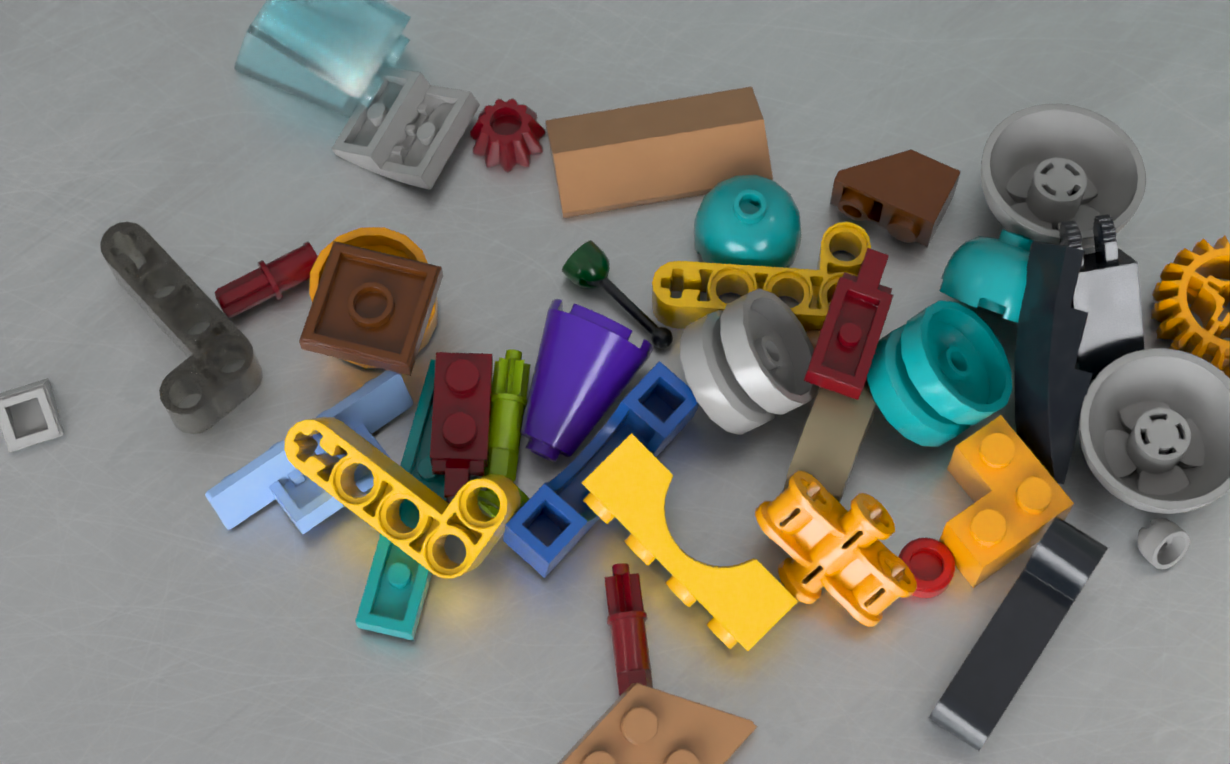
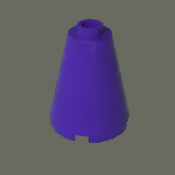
(577, 378)

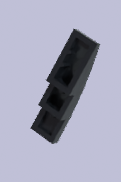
(1046, 351)

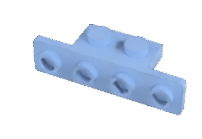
(275, 477)

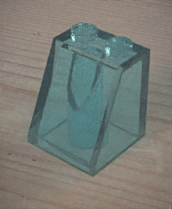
(324, 49)

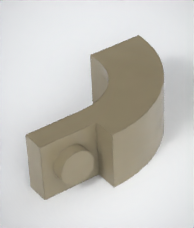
(833, 438)

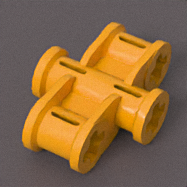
(835, 548)

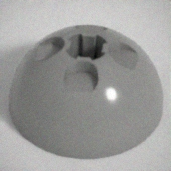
(1059, 168)
(1174, 406)

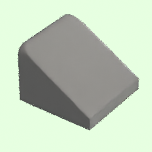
(29, 415)

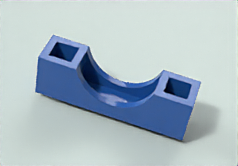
(556, 513)

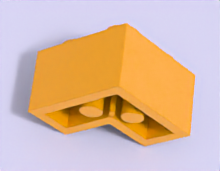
(1011, 500)

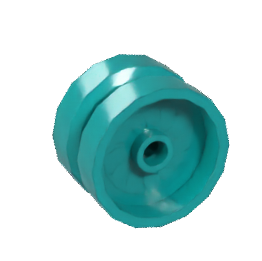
(939, 374)

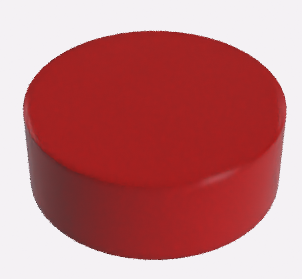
(930, 564)

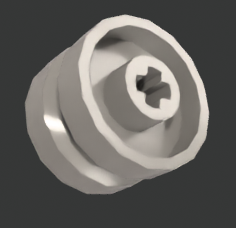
(748, 362)

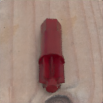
(628, 628)

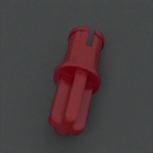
(266, 281)

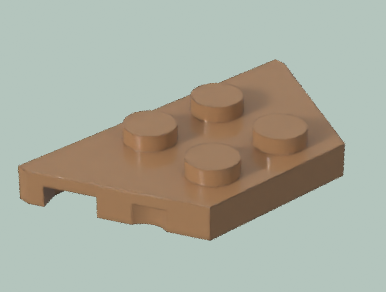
(660, 729)

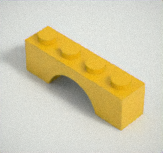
(739, 596)

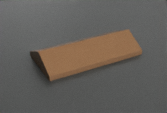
(656, 151)

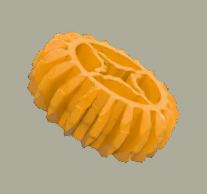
(1195, 282)

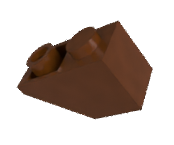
(899, 193)

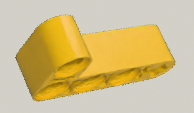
(809, 287)
(395, 484)

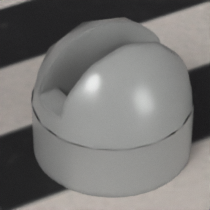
(1163, 543)

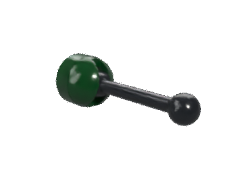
(590, 268)

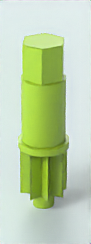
(507, 411)

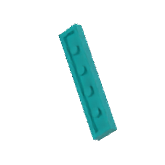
(397, 581)

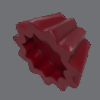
(507, 134)

